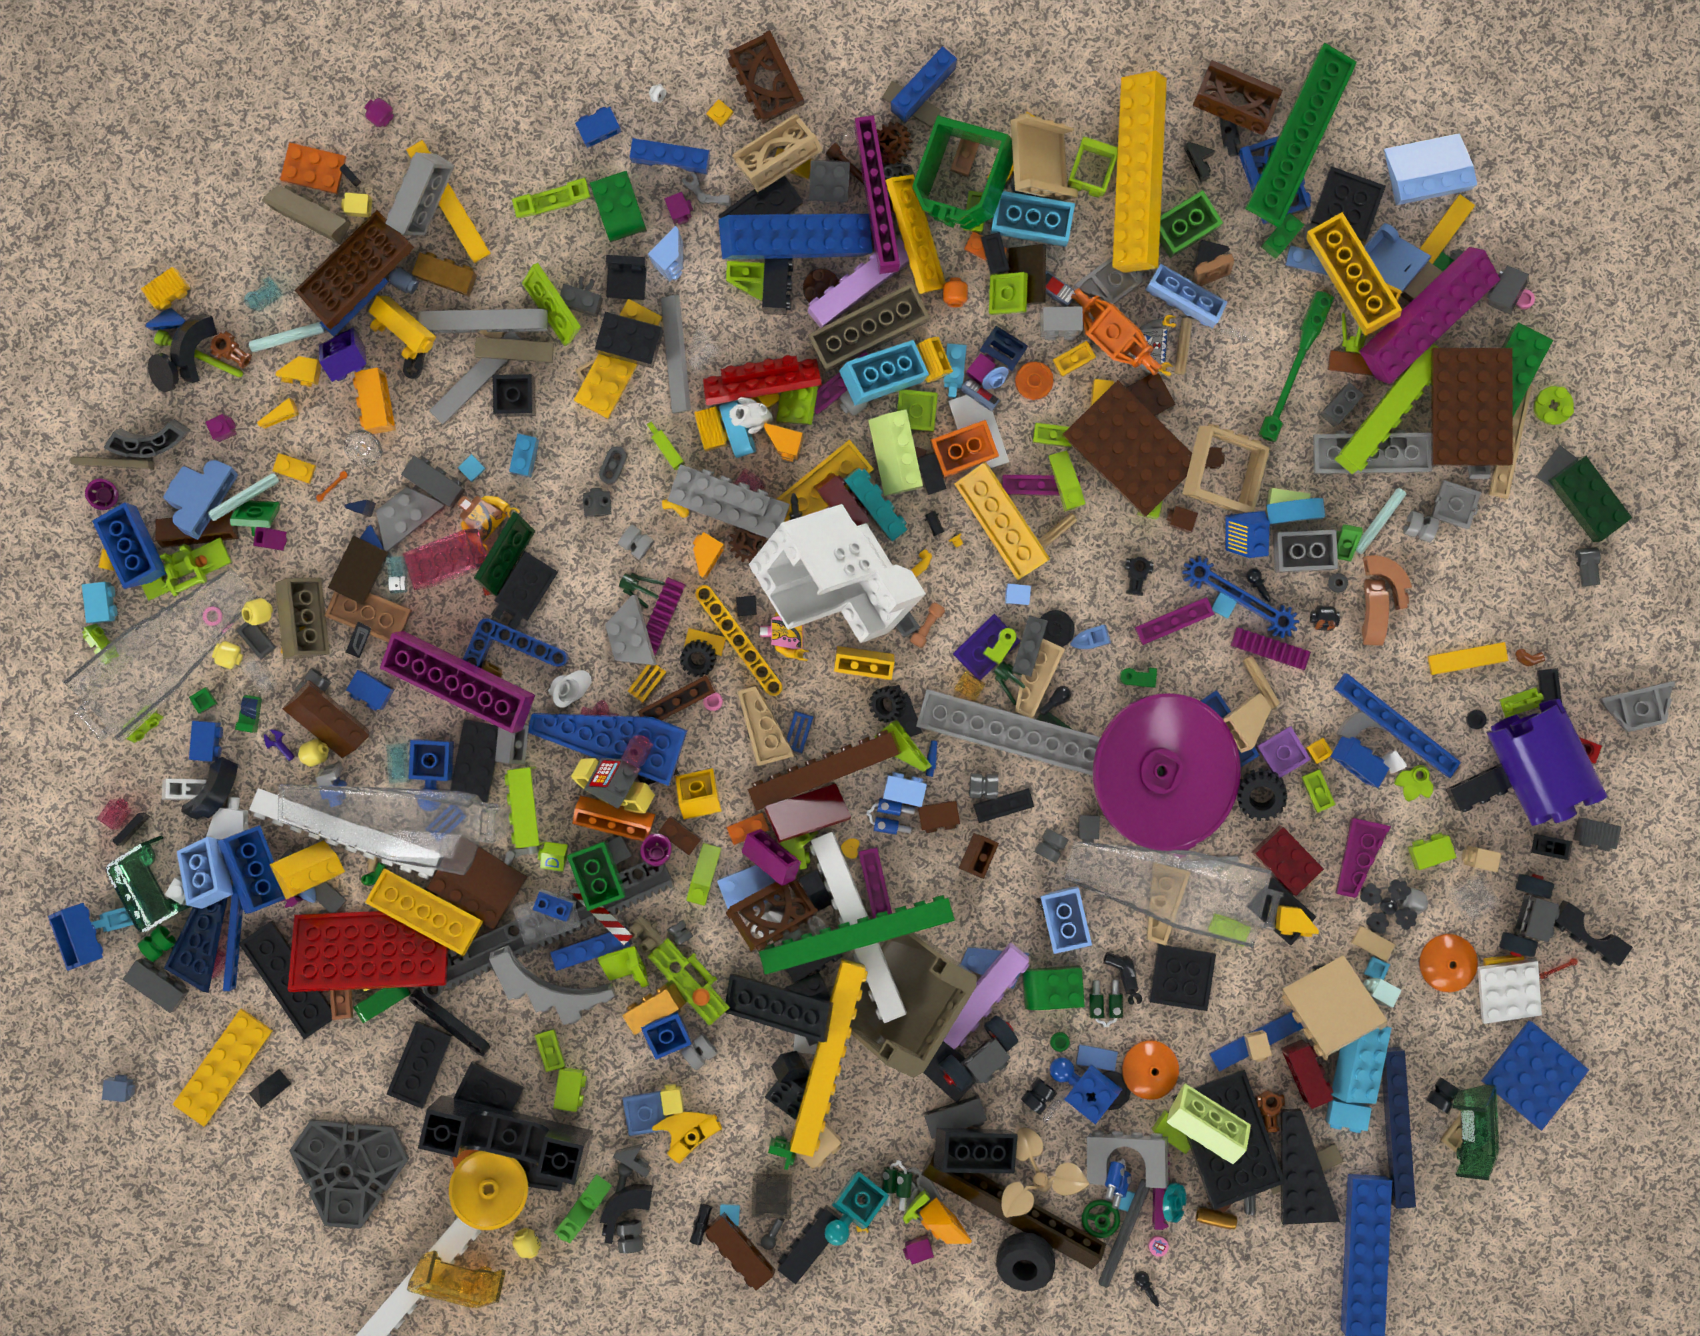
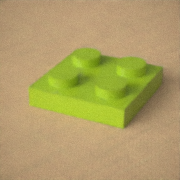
(1008, 293)
(797, 406)
(920, 408)

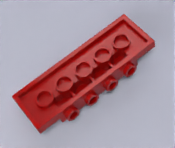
(761, 379)

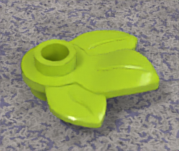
(1415, 786)

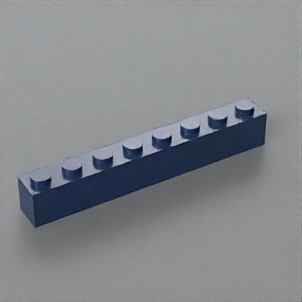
(1398, 1129)

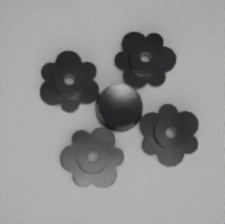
(1388, 906)

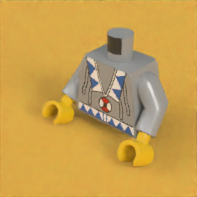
(1157, 337)

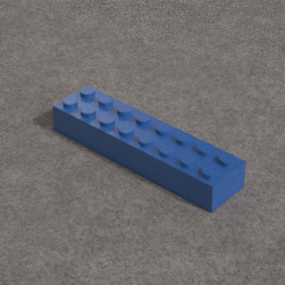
(795, 236)
(1366, 1255)

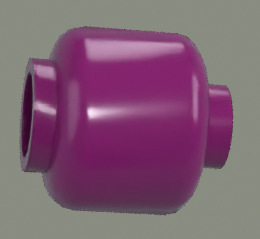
(378, 112)

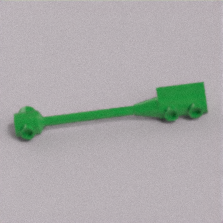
(1311, 328)

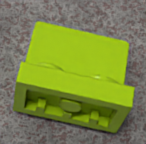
(623, 964)

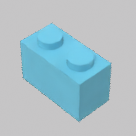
(99, 602)
(1348, 1115)

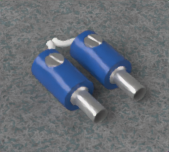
(888, 825)
(1117, 1182)

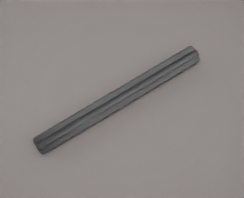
(1124, 1234)

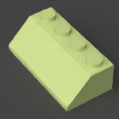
(895, 453)
(1209, 1124)

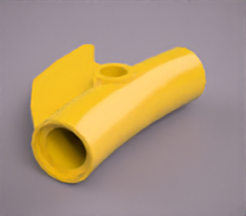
(682, 1125)

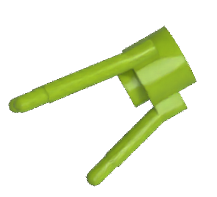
(1354, 343)

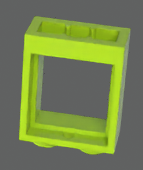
(1098, 148)

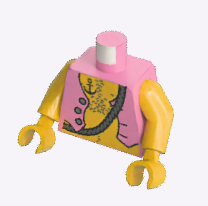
(785, 641)

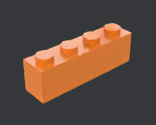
(613, 820)

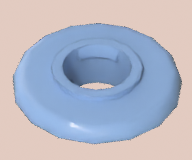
(995, 378)

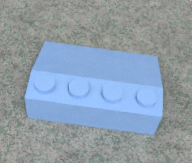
(1430, 169)

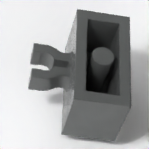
(580, 299)

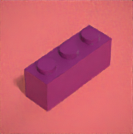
(771, 857)

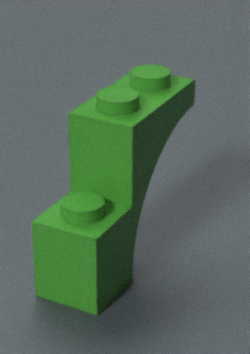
(583, 1209)

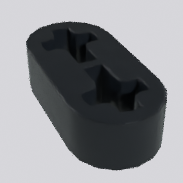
(418, 365)

